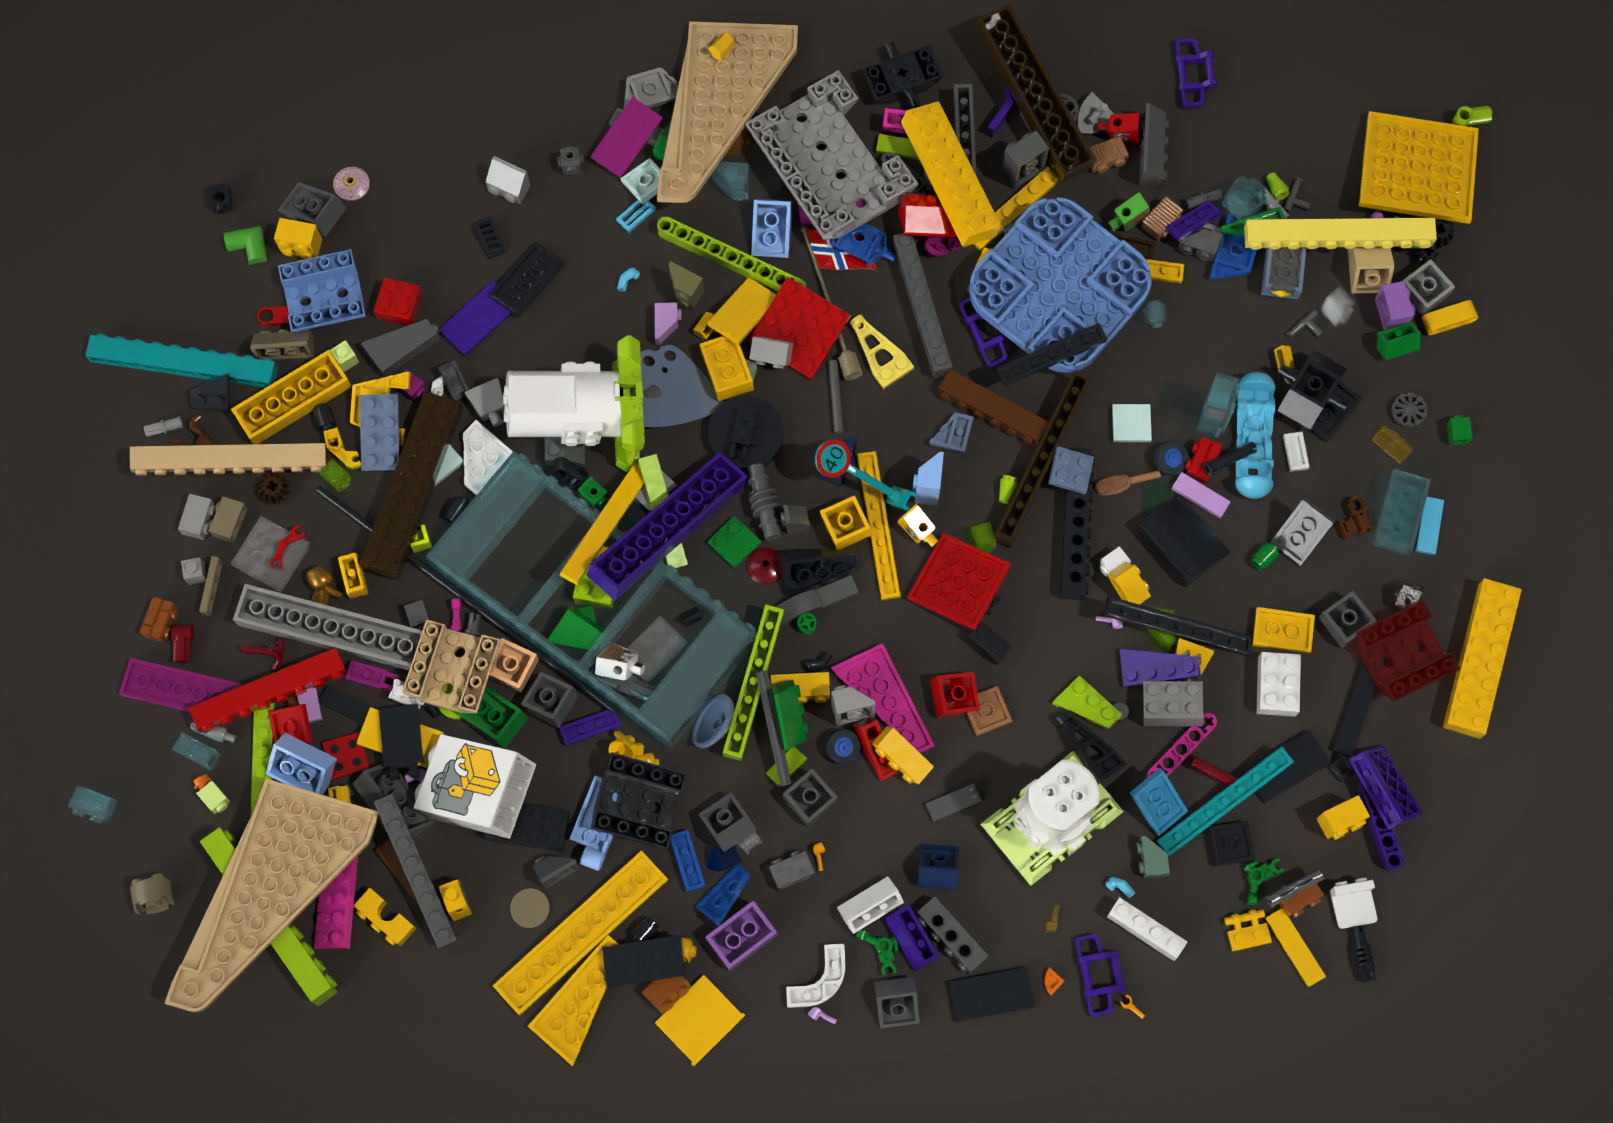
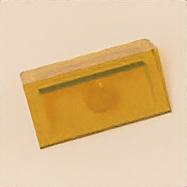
(1392, 444)

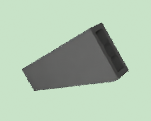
(401, 345)

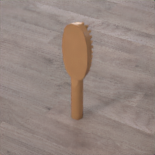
(1120, 483)

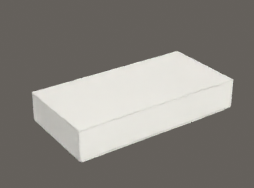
(1296, 451)

